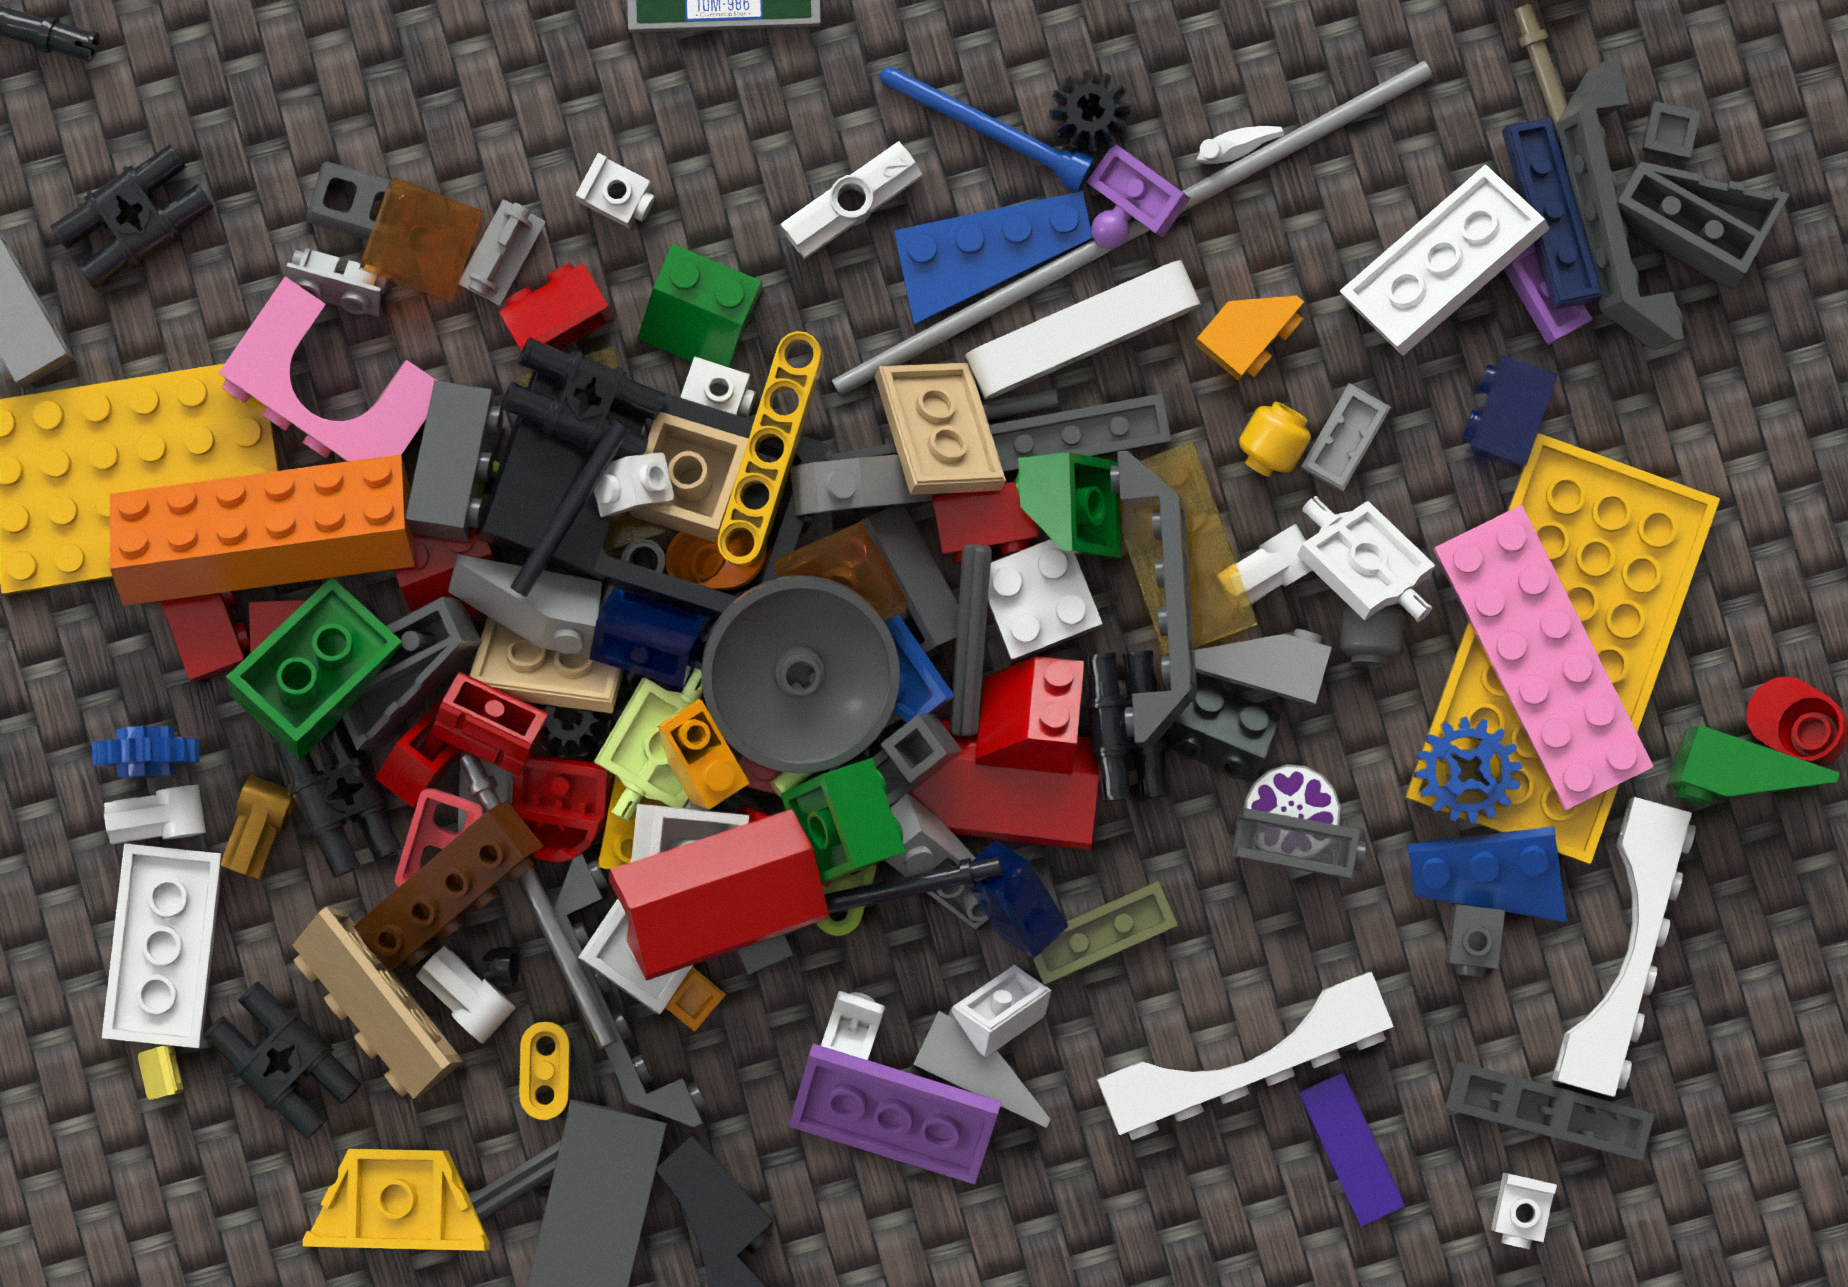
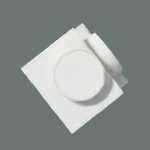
(595, 189)
(1517, 1191)

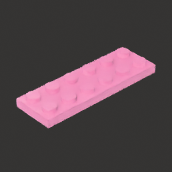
(1543, 657)

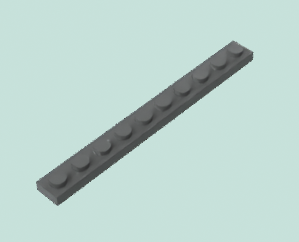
(1082, 431)

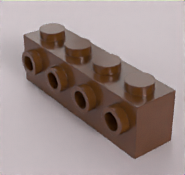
(448, 886)

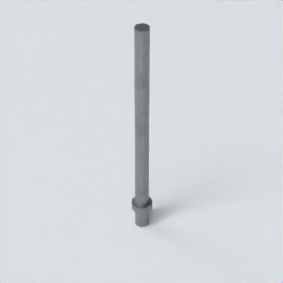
(483, 787)

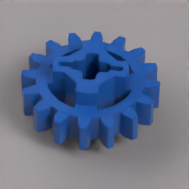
(145, 752)
(1481, 754)

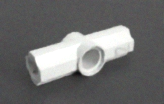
(876, 181)

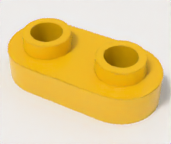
(544, 1070)

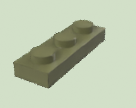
(1106, 932)

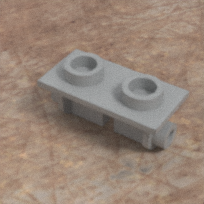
(502, 252)
(353, 291)

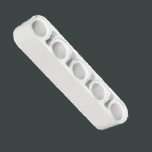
(1082, 329)

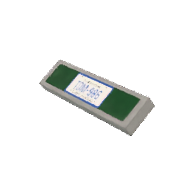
(720, 14)

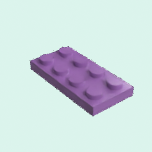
(894, 1113)

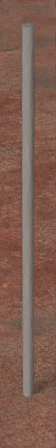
(1091, 250)

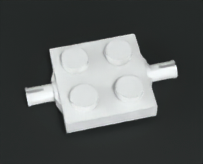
(1366, 560)

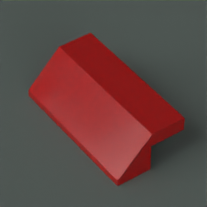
(1012, 801)
(720, 894)

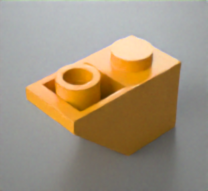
(1245, 330)
(701, 756)

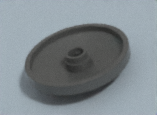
(800, 674)

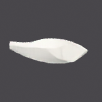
(1236, 143)

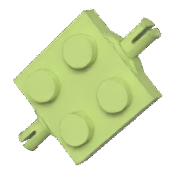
(636, 748)

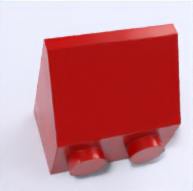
(558, 311)
(434, 568)
(1031, 716)

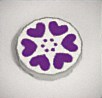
(1295, 793)

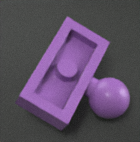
(1137, 193)
(1530, 285)

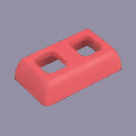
(425, 832)

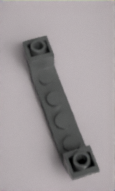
(1651, 318)
(1157, 711)
(676, 1100)

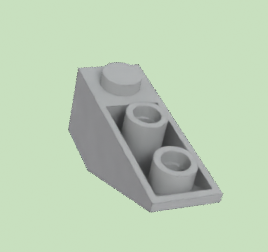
(930, 848)

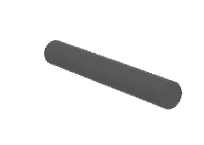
(1020, 404)

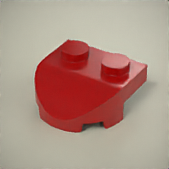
(562, 804)

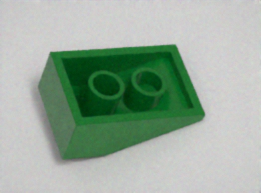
(313, 668)
(1725, 767)

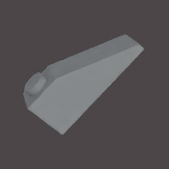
(28, 336)
(851, 485)
(554, 615)
(1273, 664)
(953, 1057)

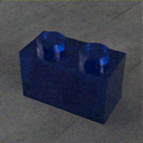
(1510, 411)
(647, 637)
(1019, 903)

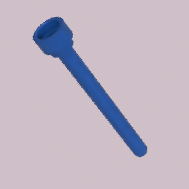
(1068, 166)

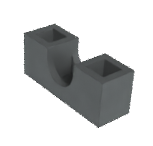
(914, 755)

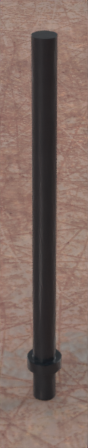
(964, 873)

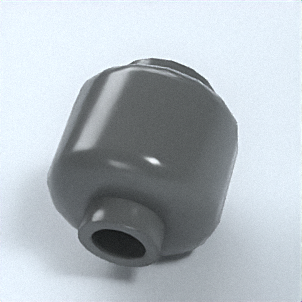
(1374, 640)

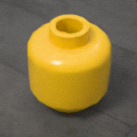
(1274, 439)

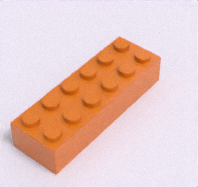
(260, 530)

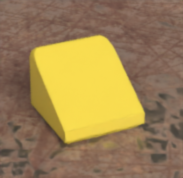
(160, 1072)

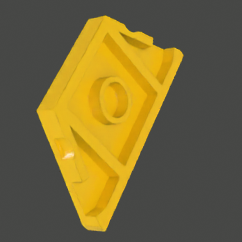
(398, 1204)

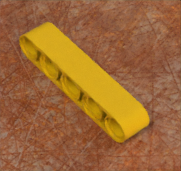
(766, 425)

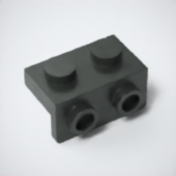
(1224, 732)

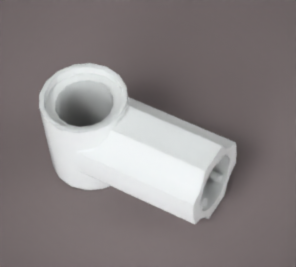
(1274, 564)
(168, 814)
(474, 1002)

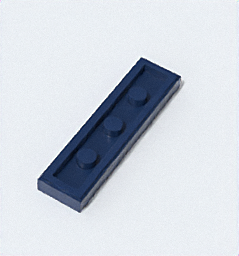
(1547, 189)

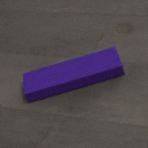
(1351, 1149)

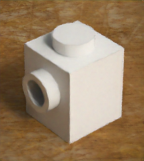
(719, 387)

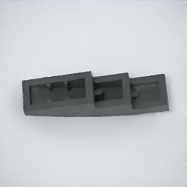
(1550, 1111)

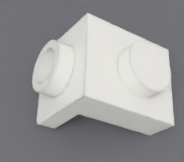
(633, 484)
(853, 1024)

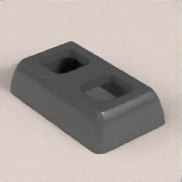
(357, 219)

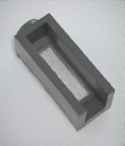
(1297, 843)

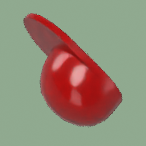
(1798, 721)

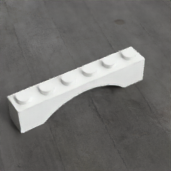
(1650, 850)
(1339, 1017)

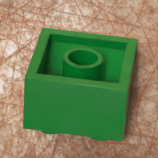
(699, 308)
(1072, 502)
(846, 819)

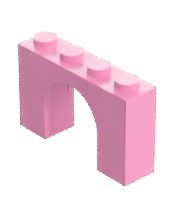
(262, 370)

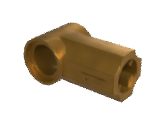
(261, 815)

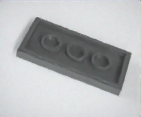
(597, 1198)

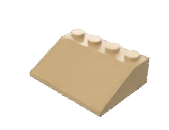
(376, 1002)

